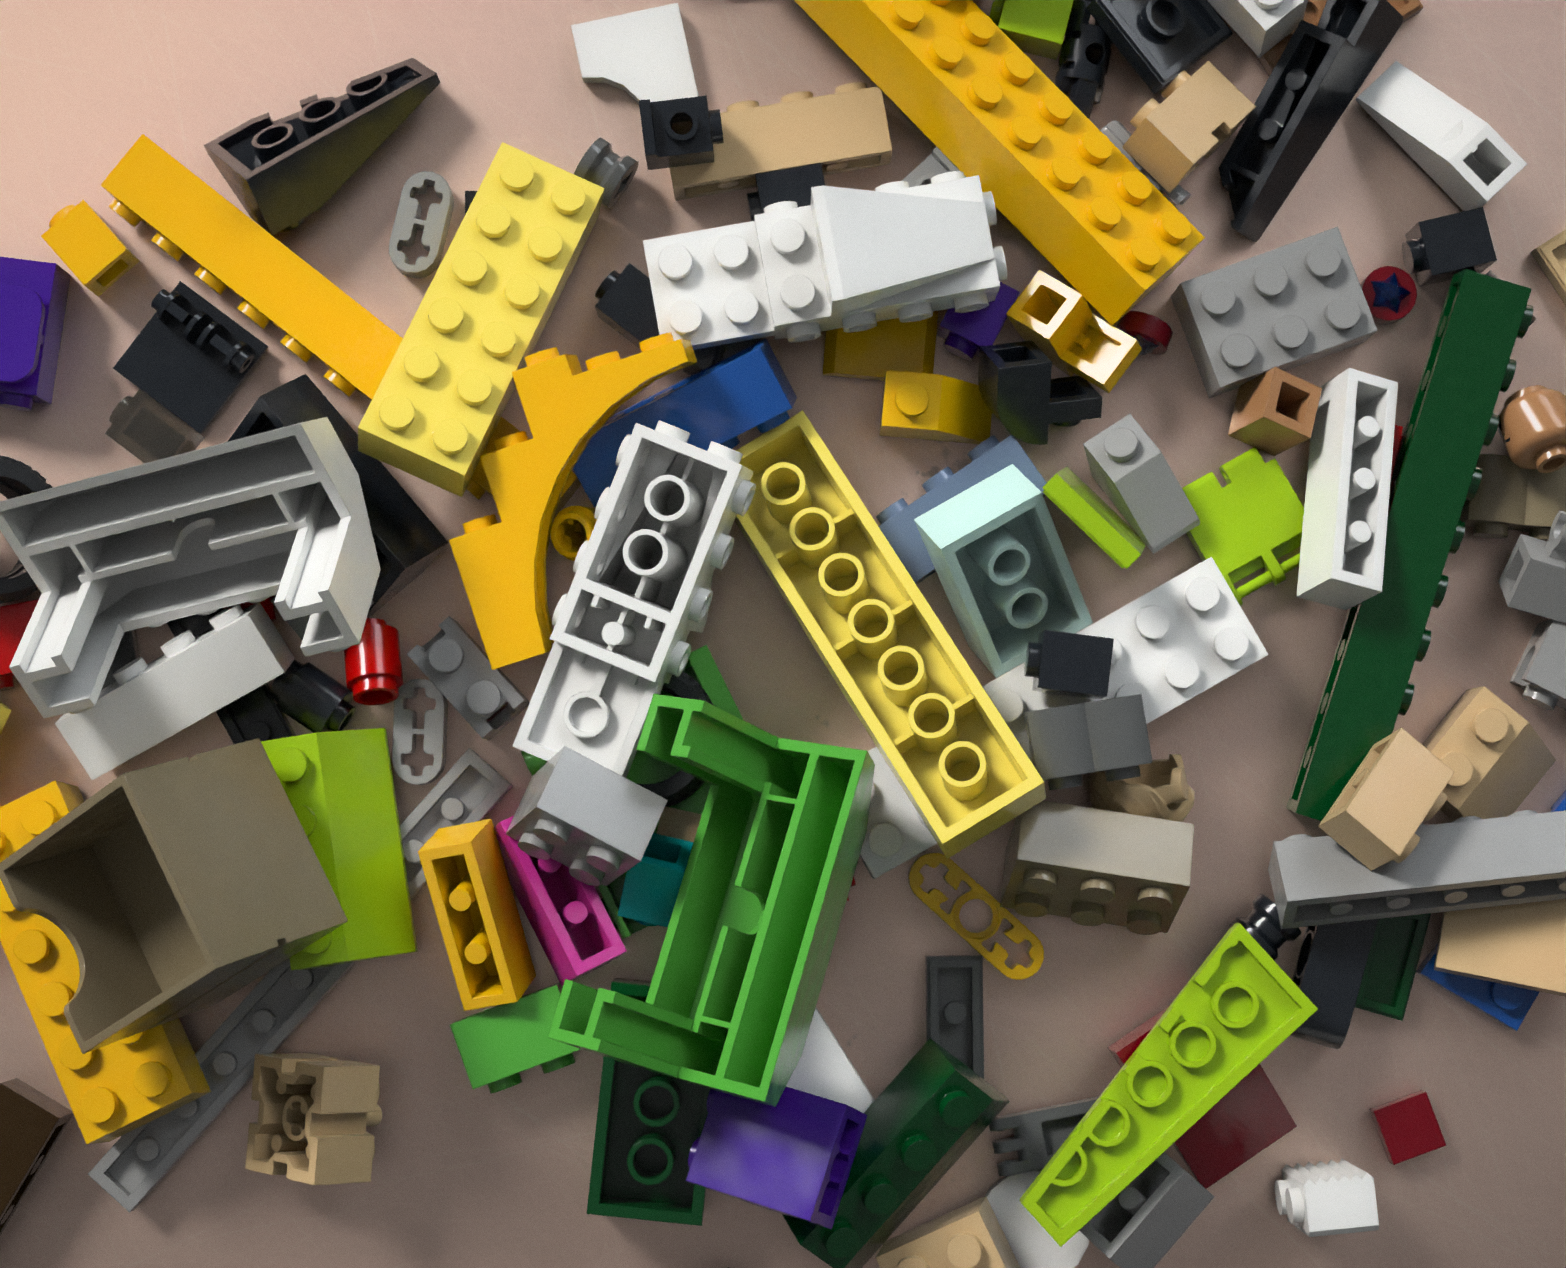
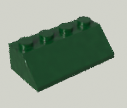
(904, 1151)

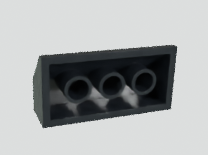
(400, 529)

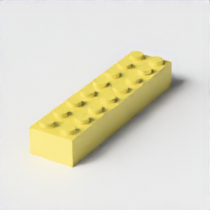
(882, 641)

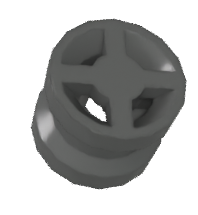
(607, 170)

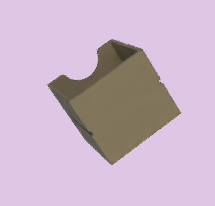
(175, 889)

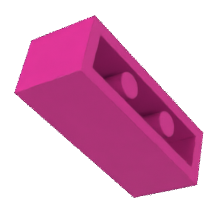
(561, 911)

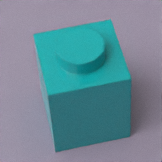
(655, 881)

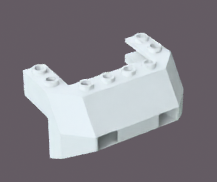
(184, 541)

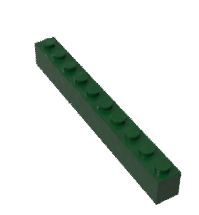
(1426, 498)

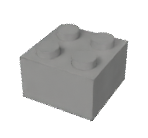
(585, 818)

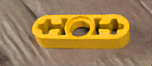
(1015, 933)

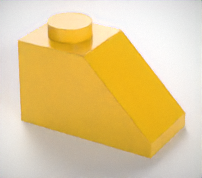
(933, 408)

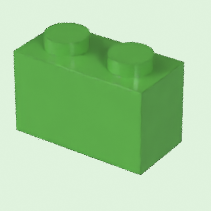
(511, 1040)

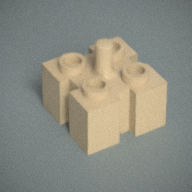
(313, 1118)

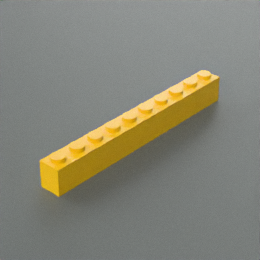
(267, 277)

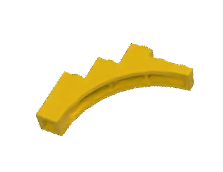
(564, 409)

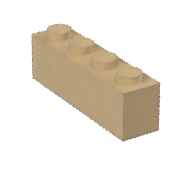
(836, 129)

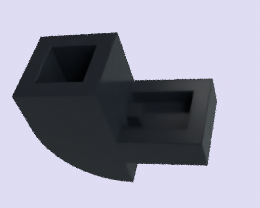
(1025, 399)

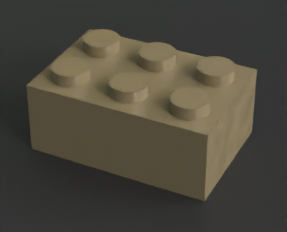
(1097, 867)

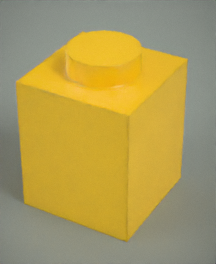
(89, 247)

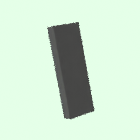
(956, 1007)

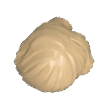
(1157, 793)

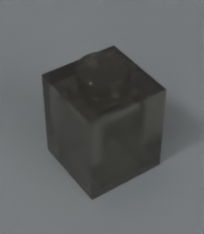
(150, 429)

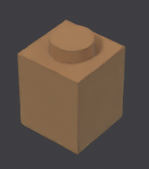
(1275, 411)

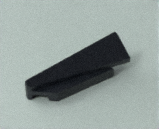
(1302, 105)

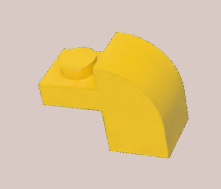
(1070, 333)

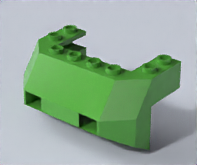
(750, 911)

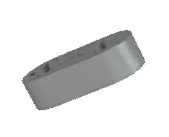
(408, 222)
(406, 730)

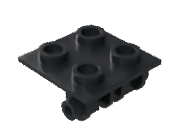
(190, 356)

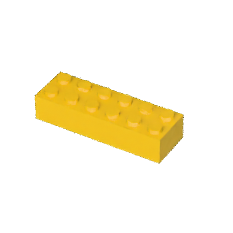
(117, 1083)

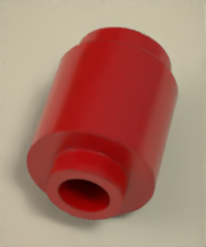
(375, 664)

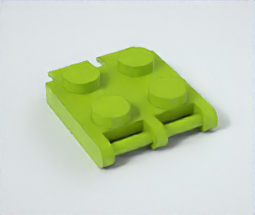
(1247, 521)

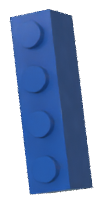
(711, 405)

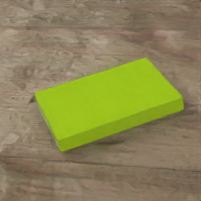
(1094, 517)

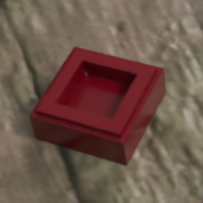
(1407, 1127)

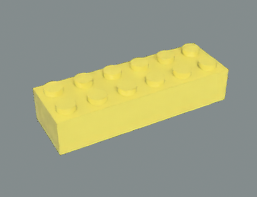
(480, 320)

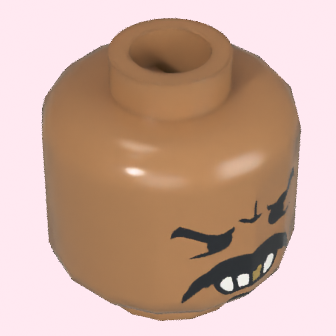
(1535, 428)

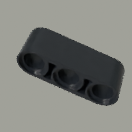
(1331, 976)

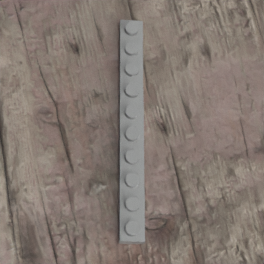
(280, 1004)

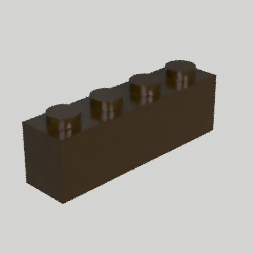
(27, 1135)

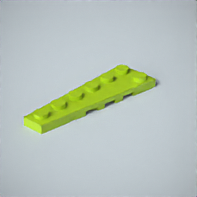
(1197, 1052)

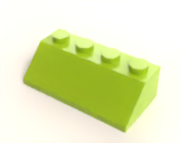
(350, 816)

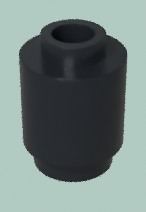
(313, 698)

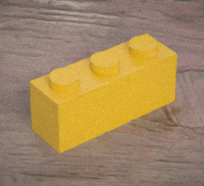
(477, 914)

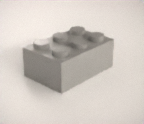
(1273, 311)

